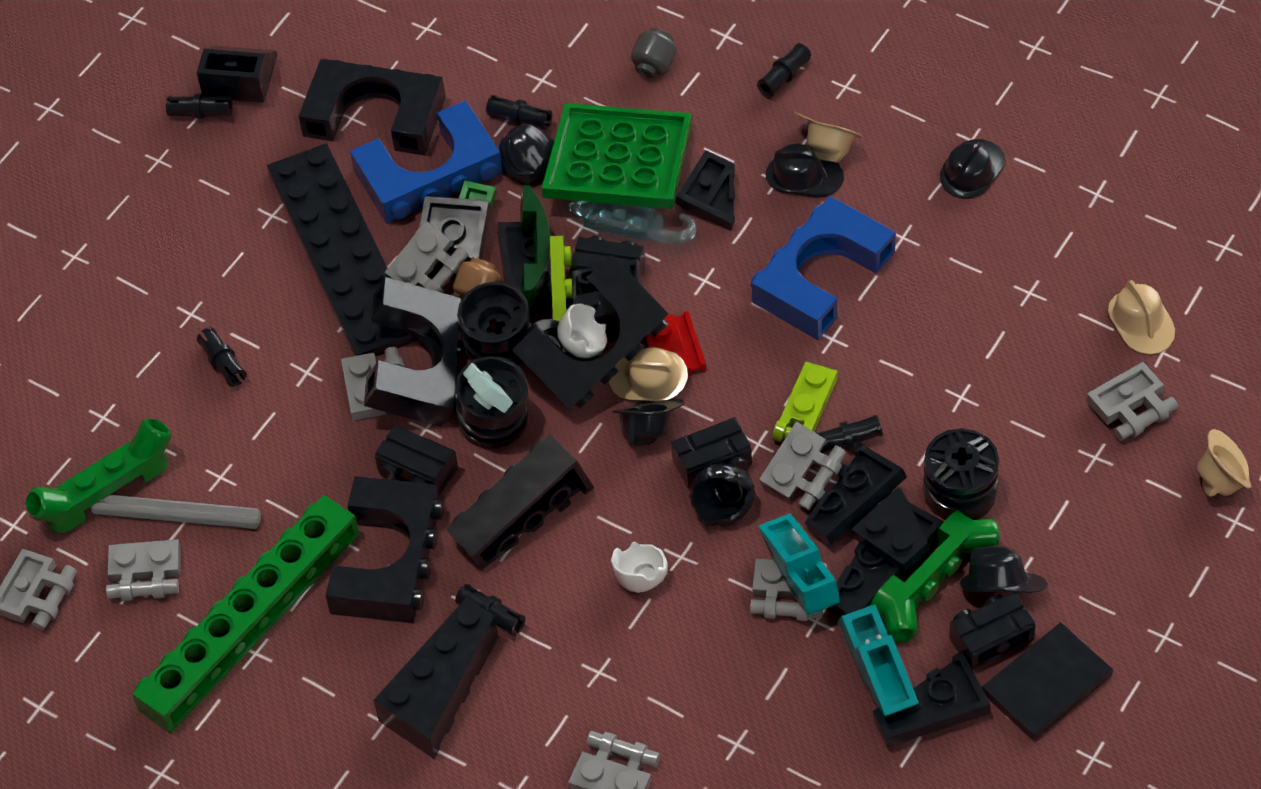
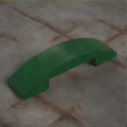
(534, 220)

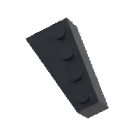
(519, 501)
(438, 678)

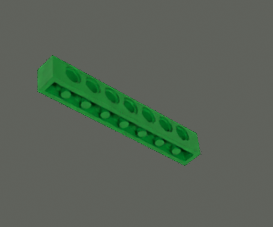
(245, 629)

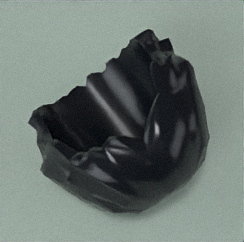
(525, 153)
(722, 494)

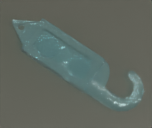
(631, 221)

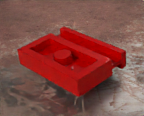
(681, 339)

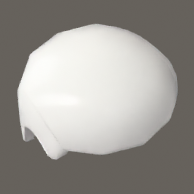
(581, 333)
(639, 567)

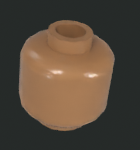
(473, 274)

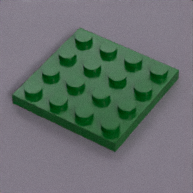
(617, 155)

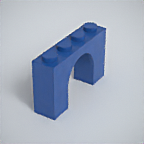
(403, 192)
(829, 230)

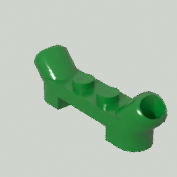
(64, 504)
(956, 539)

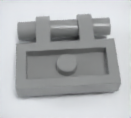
(421, 257)
(355, 374)
(1127, 392)
(794, 460)
(143, 561)
(25, 583)
(771, 584)
(601, 773)

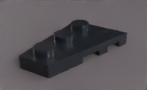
(517, 249)
(859, 490)
(944, 700)

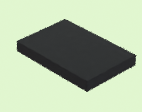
(1047, 681)

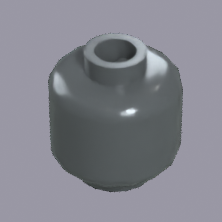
(653, 52)

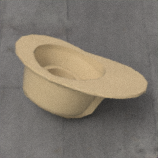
(828, 140)
(1142, 319)
(650, 376)
(1223, 466)

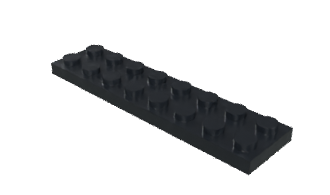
(336, 245)

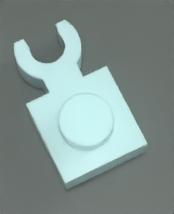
(487, 391)

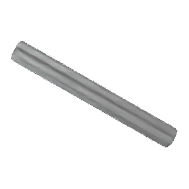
(178, 511)

